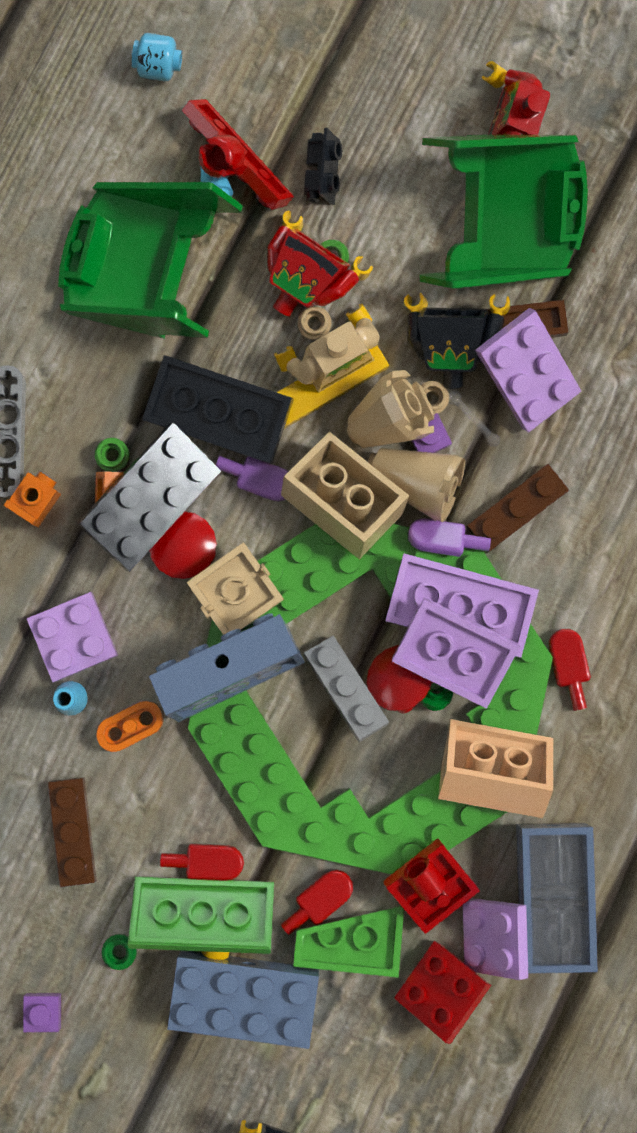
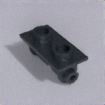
(324, 152)

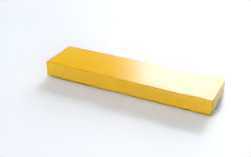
(308, 399)

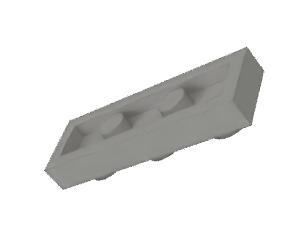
(346, 689)

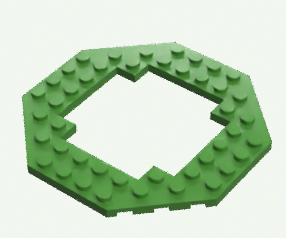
(267, 782)

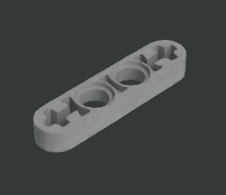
(14, 431)

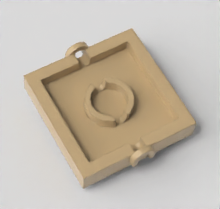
(235, 590)

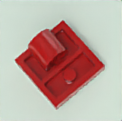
(431, 886)
(442, 992)

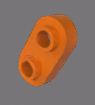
(130, 725)

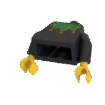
(451, 335)

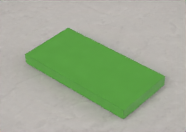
(201, 915)

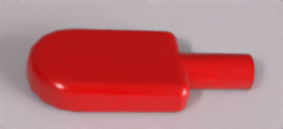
(570, 664)
(207, 862)
(320, 899)

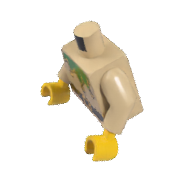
(335, 353)

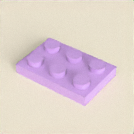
(528, 370)
(455, 652)

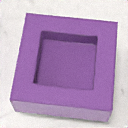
(435, 441)
(42, 1012)

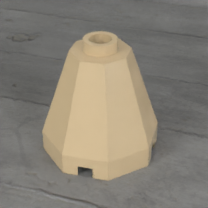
(391, 413)

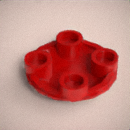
(185, 547)
(394, 685)

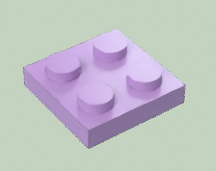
(72, 637)
(496, 938)

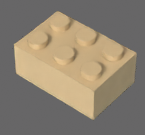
(344, 495)

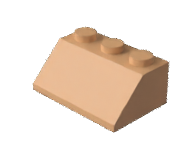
(497, 769)

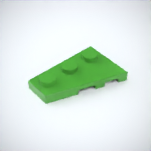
(354, 945)

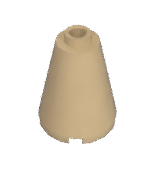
(424, 476)

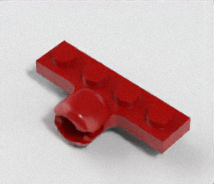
(231, 156)

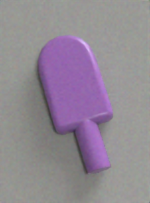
(256, 476)
(444, 537)

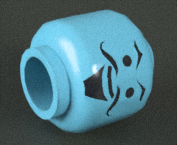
(156, 57)

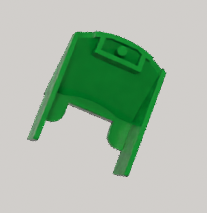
(520, 208)
(131, 252)

